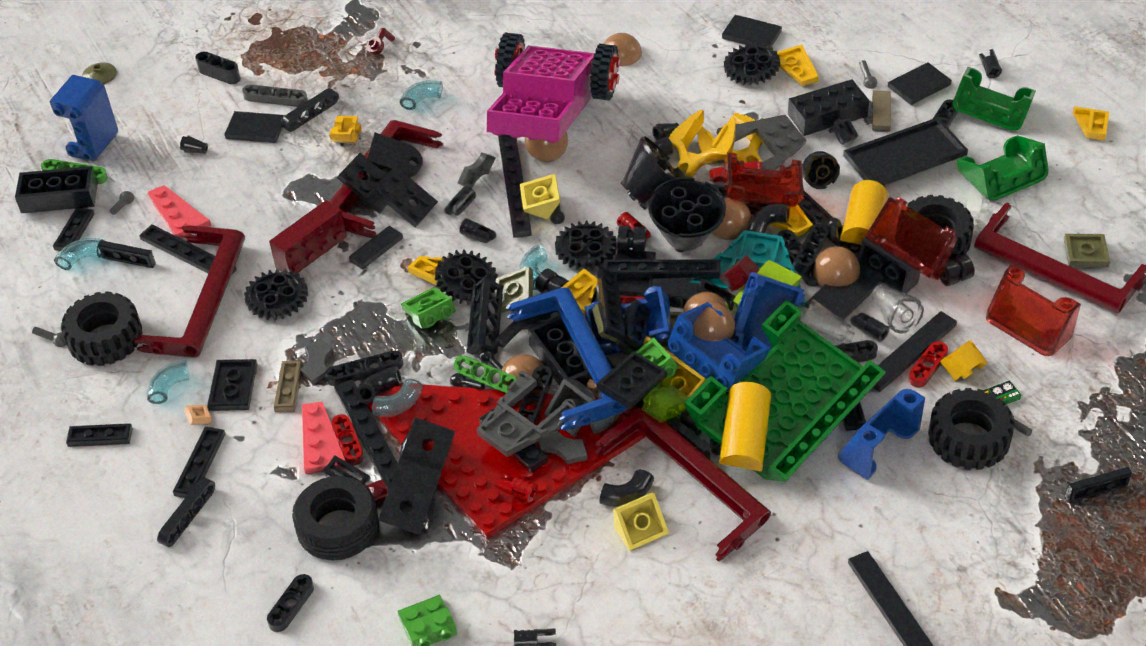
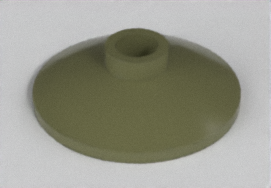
(101, 71)

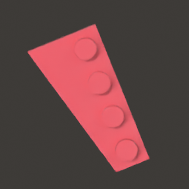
(176, 211)
(318, 438)

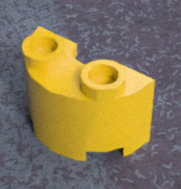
(345, 129)
(963, 361)

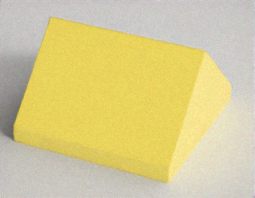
(540, 196)
(640, 521)

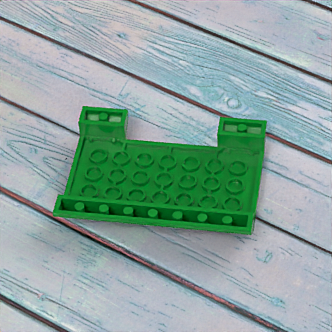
(809, 387)

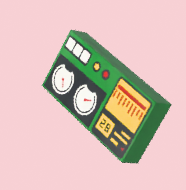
(1005, 391)

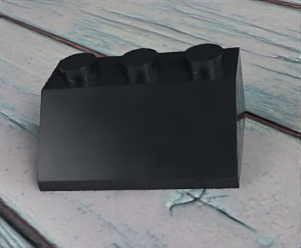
(897, 272)

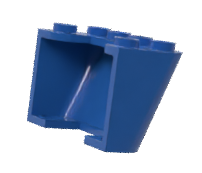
(658, 325)
(718, 359)
(900, 416)

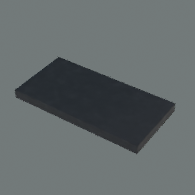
(905, 152)

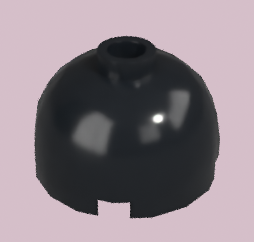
(820, 169)

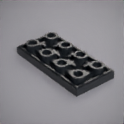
(847, 298)

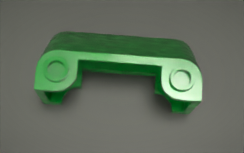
(992, 105)
(1019, 167)

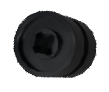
(638, 239)
(957, 269)
(549, 281)

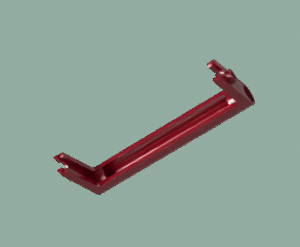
(345, 198)
(1054, 271)
(191, 344)
(700, 468)

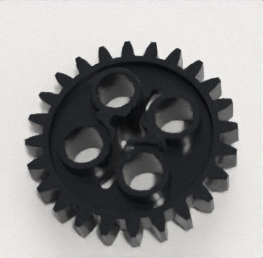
(751, 64)
(585, 245)
(460, 272)
(276, 294)

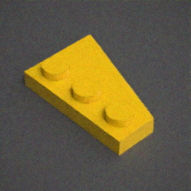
(798, 65)

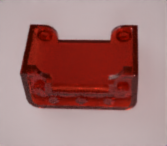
(762, 184)
(913, 237)
(1030, 316)

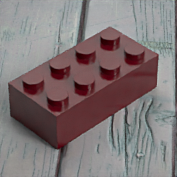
(308, 238)

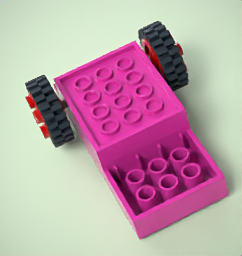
(547, 87)

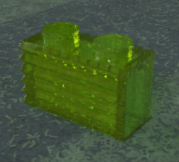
(665, 403)

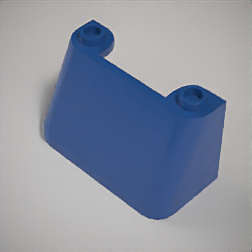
(758, 302)

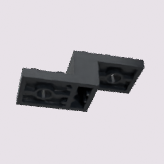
(387, 189)
(416, 476)

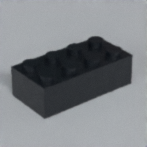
(821, 107)
(56, 189)
(557, 351)

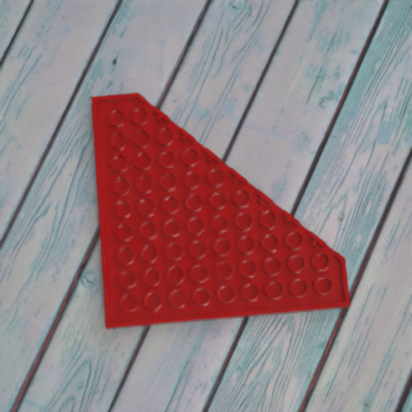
(476, 465)

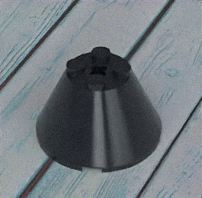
(647, 171)
(686, 211)

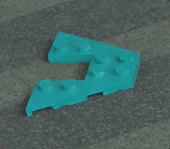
(759, 248)

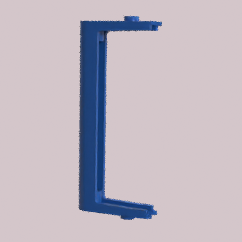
(586, 344)

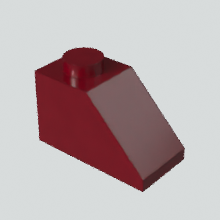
(738, 274)

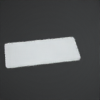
(974, 200)

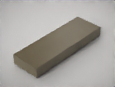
(881, 110)
(288, 386)

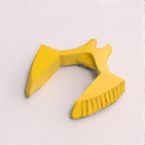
(685, 133)
(747, 154)

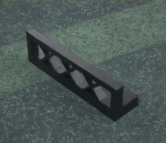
(481, 313)

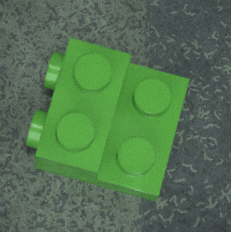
(429, 307)
(656, 353)
(427, 622)

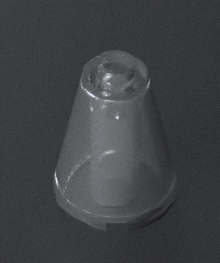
(897, 308)
(828, 324)

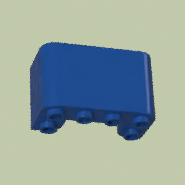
(90, 113)

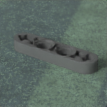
(293, 97)

